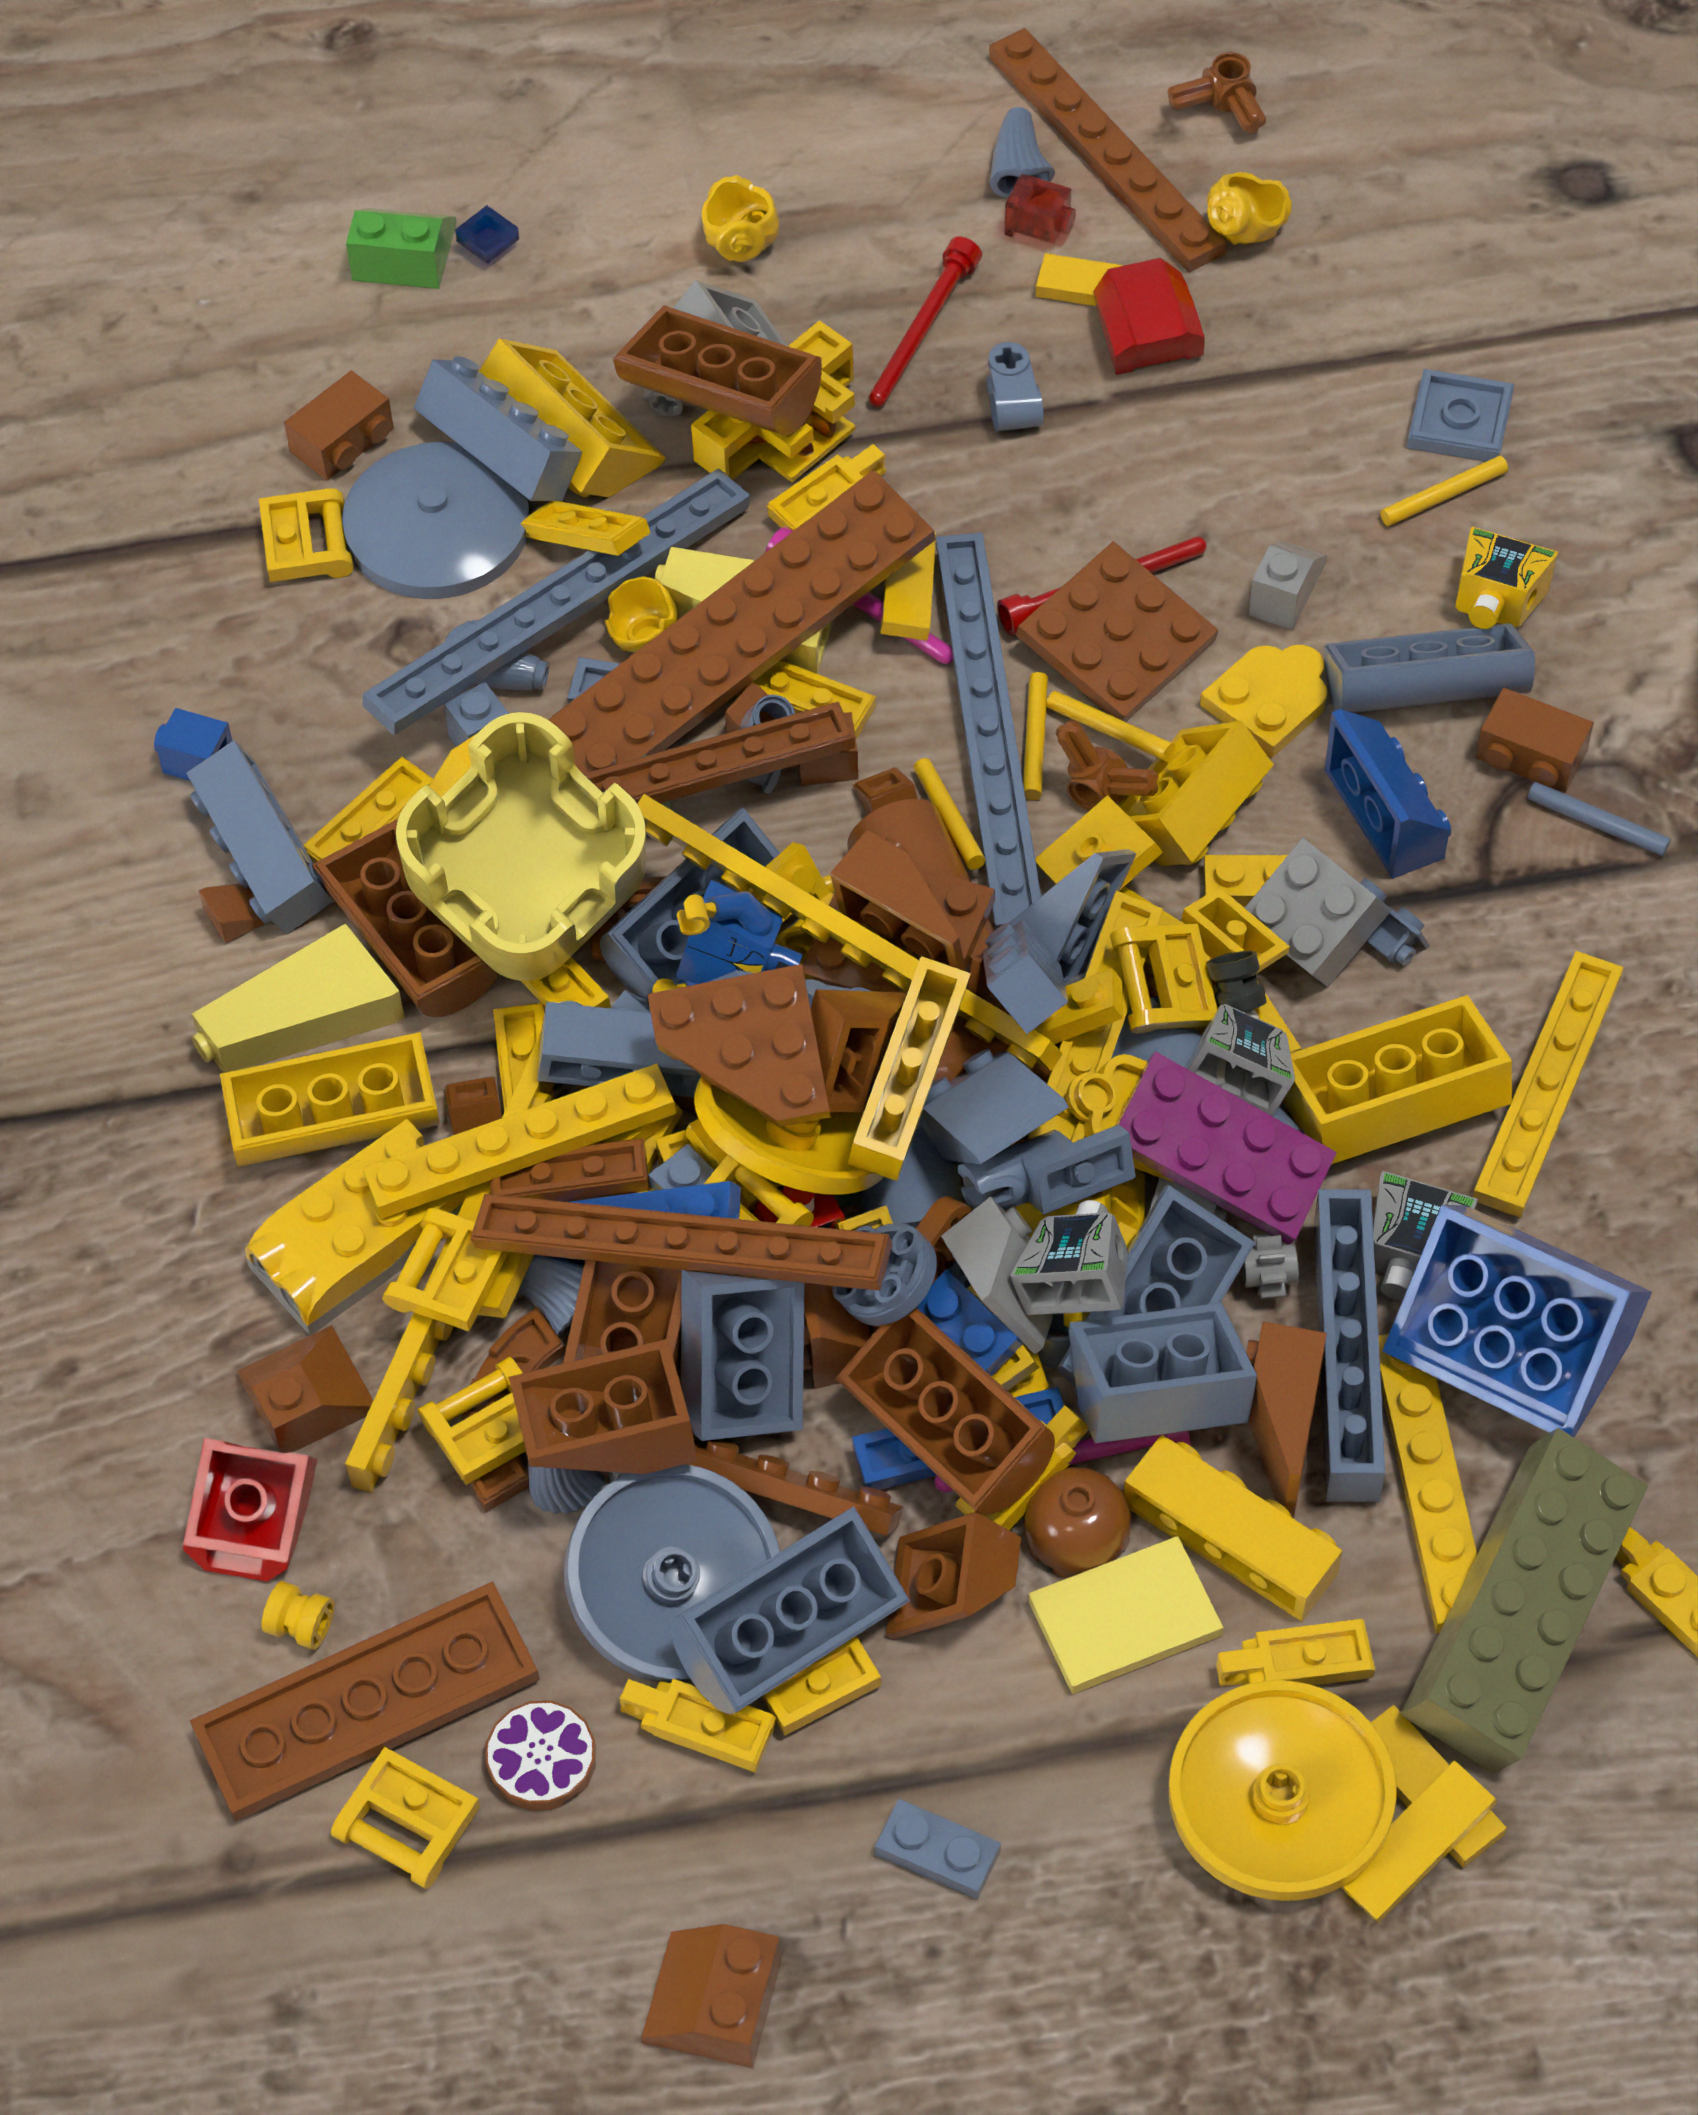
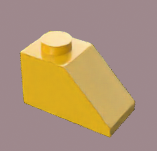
(1231, 928)

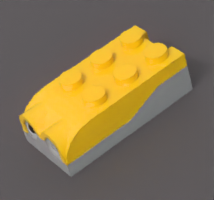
(330, 1240)

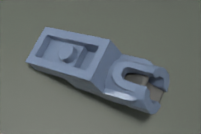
(1050, 1170)

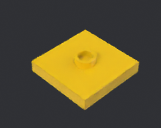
(1099, 830)

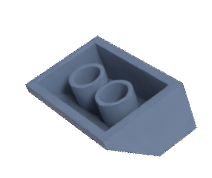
(741, 1354)
(1160, 1372)

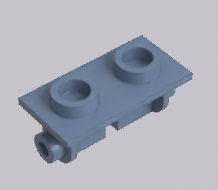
(1396, 932)

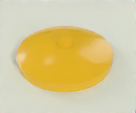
(799, 1156)
(1282, 1790)

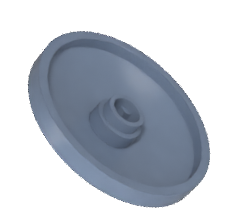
(433, 522)
(653, 1552)

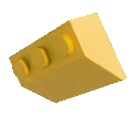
(1199, 789)

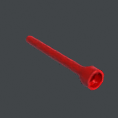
(959, 260)
(1016, 609)

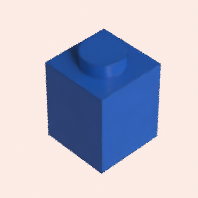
(189, 741)

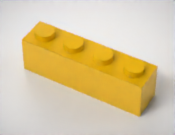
(908, 1068)
(1233, 1526)

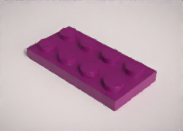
(1224, 1148)

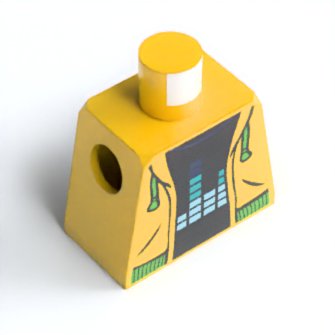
(1502, 579)

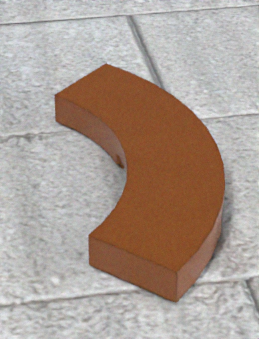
(532, 1347)

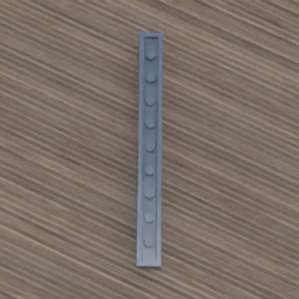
(550, 605)
(988, 725)

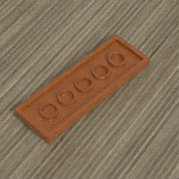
(364, 1700)

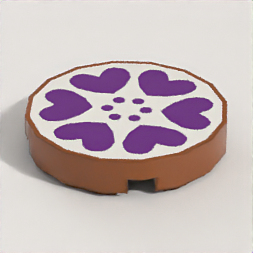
(540, 1755)

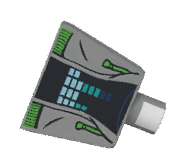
(1245, 1058)
(1402, 1226)
(1073, 1264)

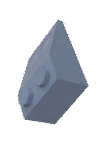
(1074, 909)
(987, 1107)

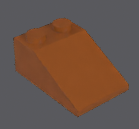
(889, 897)
(625, 1309)
(1284, 1403)
(606, 1413)

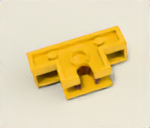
(736, 445)

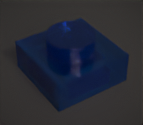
(487, 234)

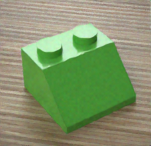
(399, 247)

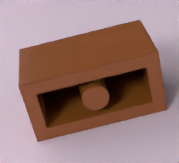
(339, 425)
(1534, 740)

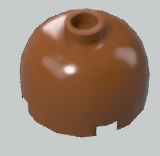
(1077, 1521)

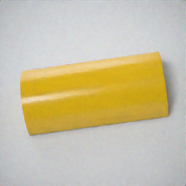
(328, 1099)

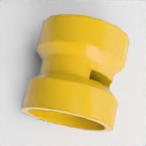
(298, 1614)

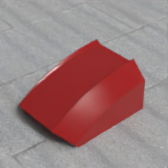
(1147, 315)
(247, 1509)

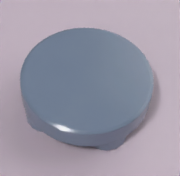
(905, 1282)

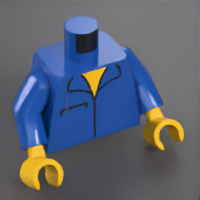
(727, 935)

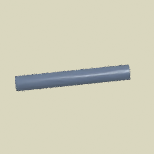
(1599, 818)

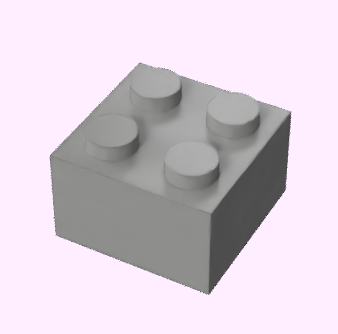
(1317, 911)

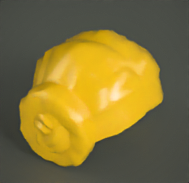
(1247, 207)
(739, 218)

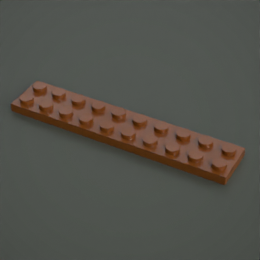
(745, 626)

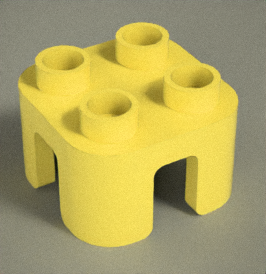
(523, 849)

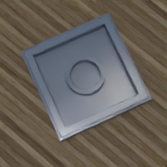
(1460, 415)

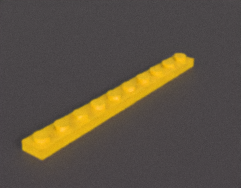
(825, 922)
(414, 1357)

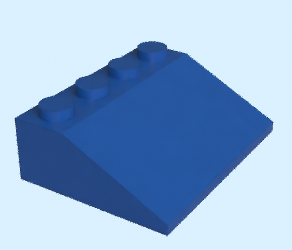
(1514, 1319)

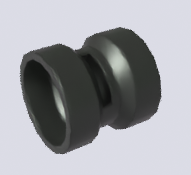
(1237, 980)

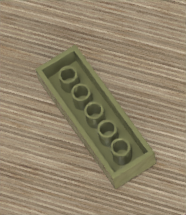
(1525, 1601)

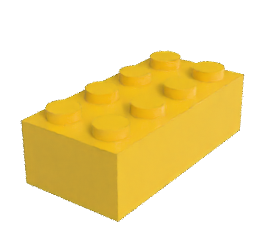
(1399, 1079)

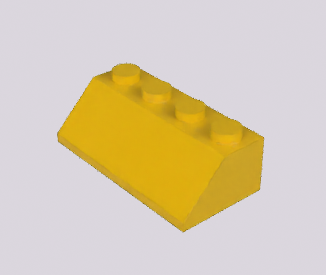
(610, 445)

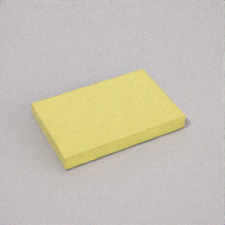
(1125, 1614)

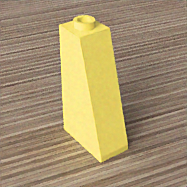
(695, 575)
(298, 1005)

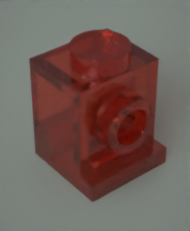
(1039, 209)

